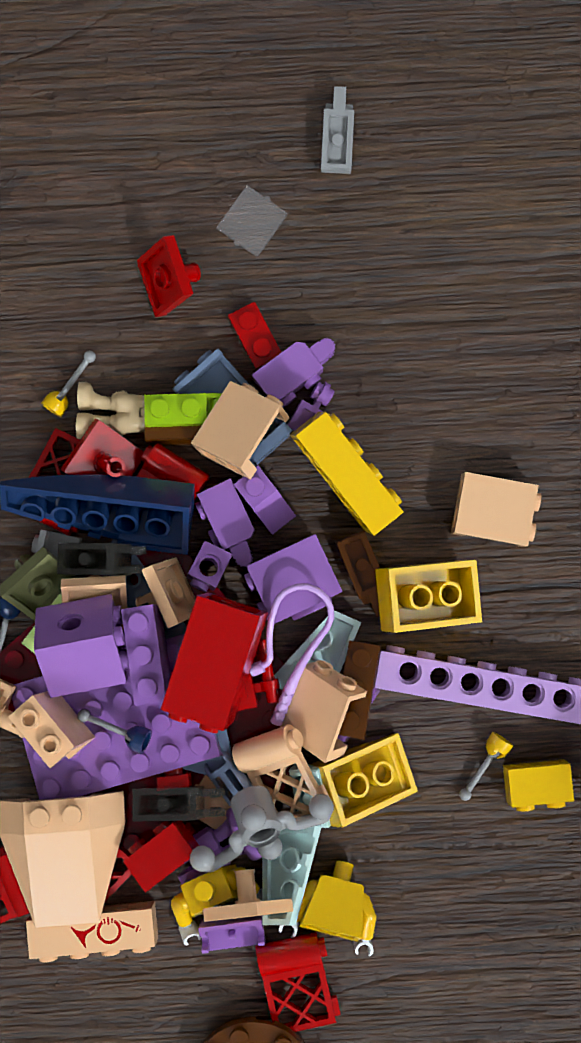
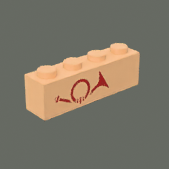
(119, 929)

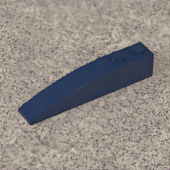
(119, 508)

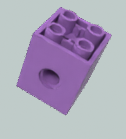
(293, 565)
(81, 645)

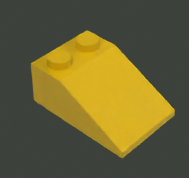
(367, 779)

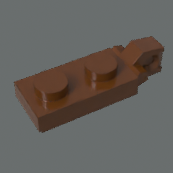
(361, 567)

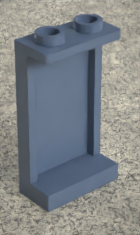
(213, 377)

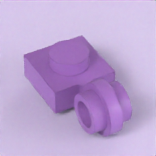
(321, 395)

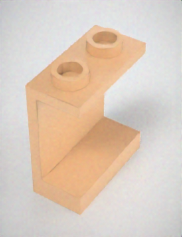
(237, 427)
(496, 509)
(321, 707)
(51, 727)

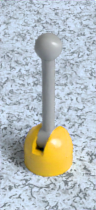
(57, 401)
(497, 748)

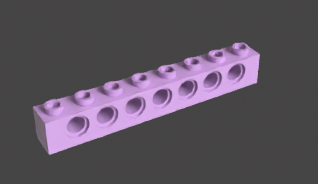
(481, 694)

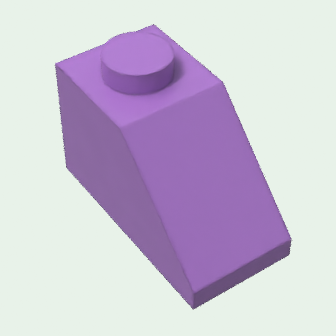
(265, 500)

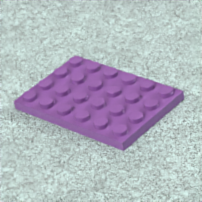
(107, 758)

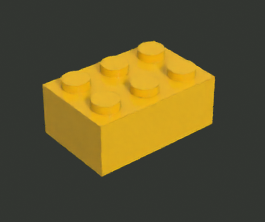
(428, 595)

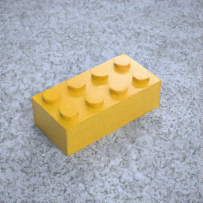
(347, 473)

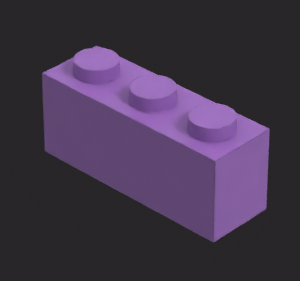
(146, 653)

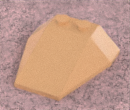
(63, 853)

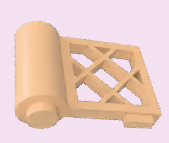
(275, 751)

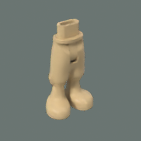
(128, 409)

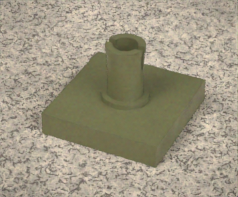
(34, 582)

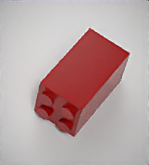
(214, 662)

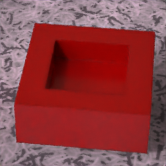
(175, 778)

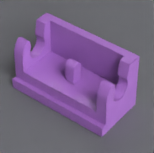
(231, 933)

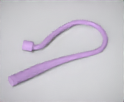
(292, 682)

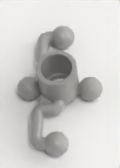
(260, 827)

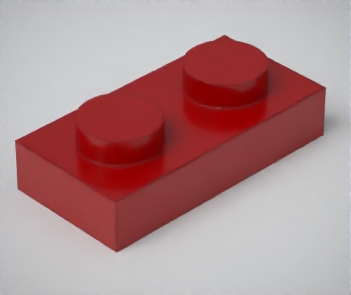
(254, 335)

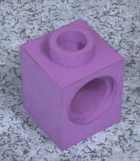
(213, 554)

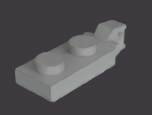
(337, 134)

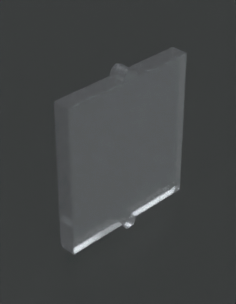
(252, 221)

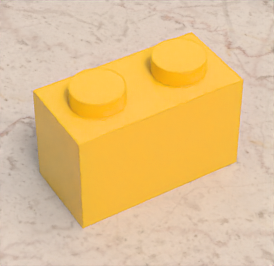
(538, 784)

